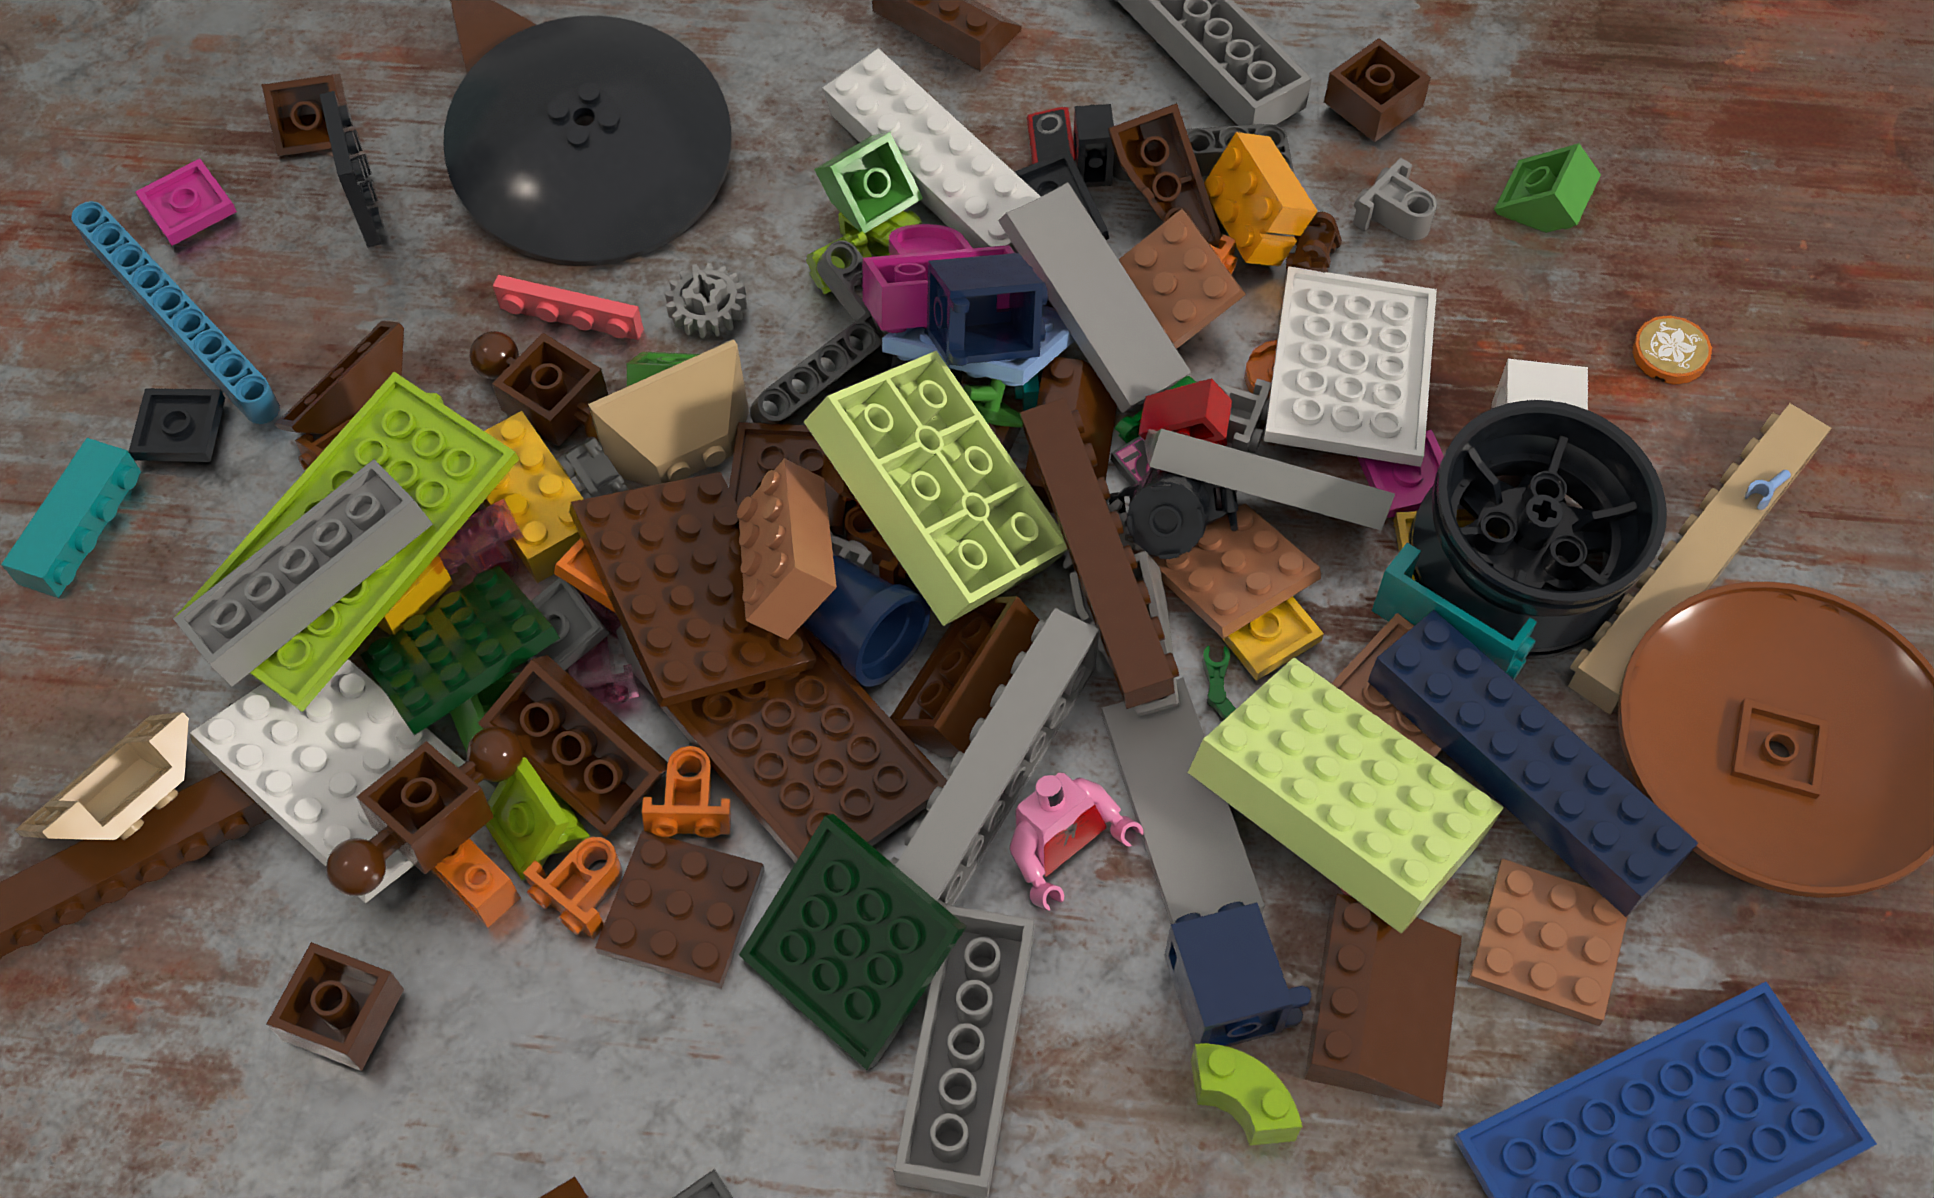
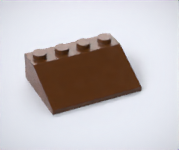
(1384, 1006)

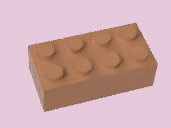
(785, 549)

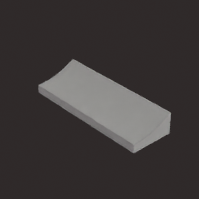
(1095, 297)
(1267, 478)
(302, 572)
(1184, 823)

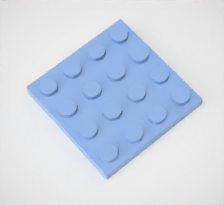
(1014, 372)

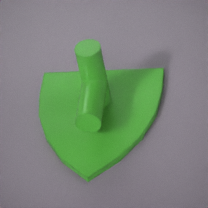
(990, 405)

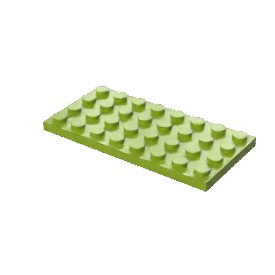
(437, 460)

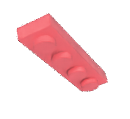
(568, 307)

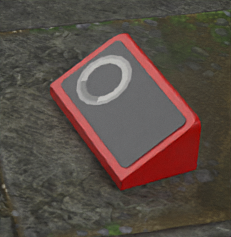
(1050, 133)

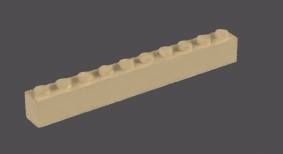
(1701, 553)

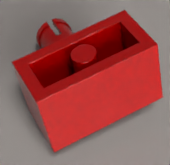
(1190, 410)

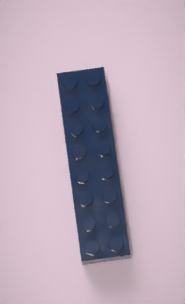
(1531, 763)

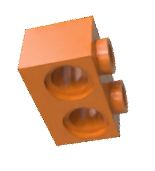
(477, 882)

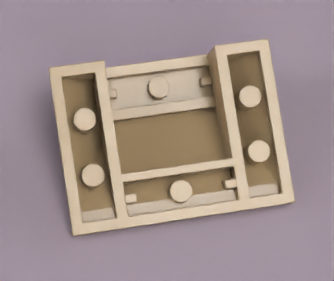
(675, 418)
(119, 786)

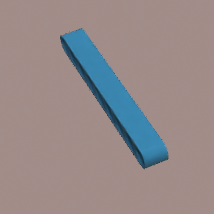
(176, 313)

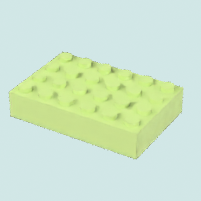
(937, 485)
(1345, 792)

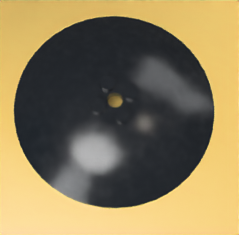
(599, 187)

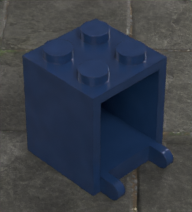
(965, 313)
(1230, 977)

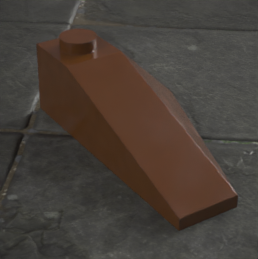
(1164, 168)

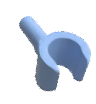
(1767, 488)

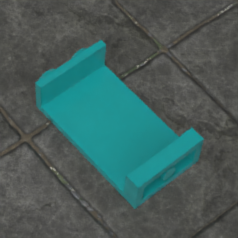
(1414, 602)

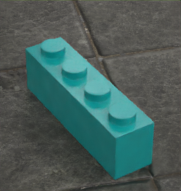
(72, 518)

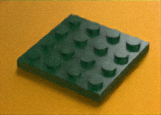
(458, 648)
(851, 941)

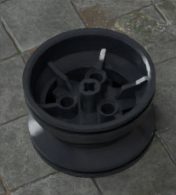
(1519, 575)

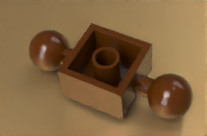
(543, 382)
(424, 809)

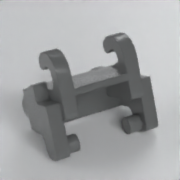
(591, 469)

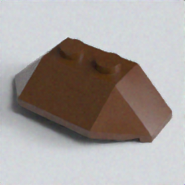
(349, 383)

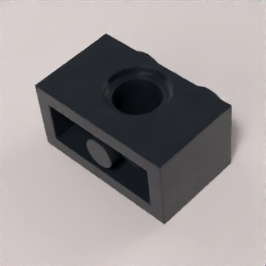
(1093, 144)

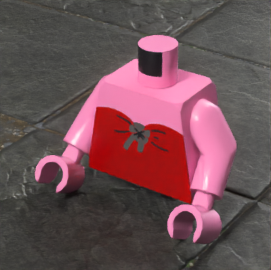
(1057, 824)

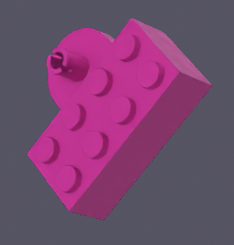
(898, 283)

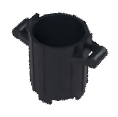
(1172, 511)

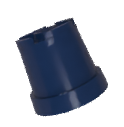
(869, 623)

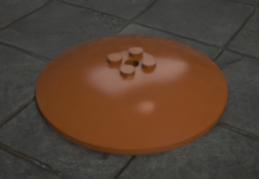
(1826, 684)

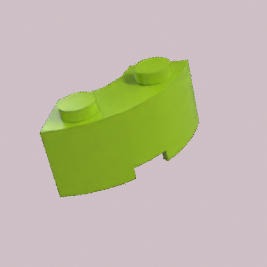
(1247, 1092)

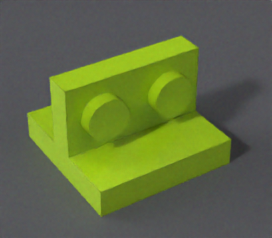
(531, 820)

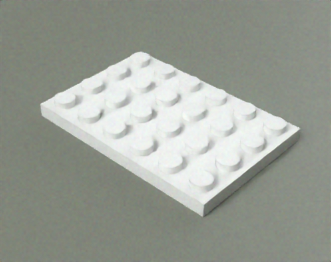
(1352, 367)
(317, 760)

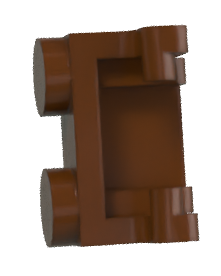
(1316, 244)

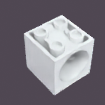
(1542, 381)

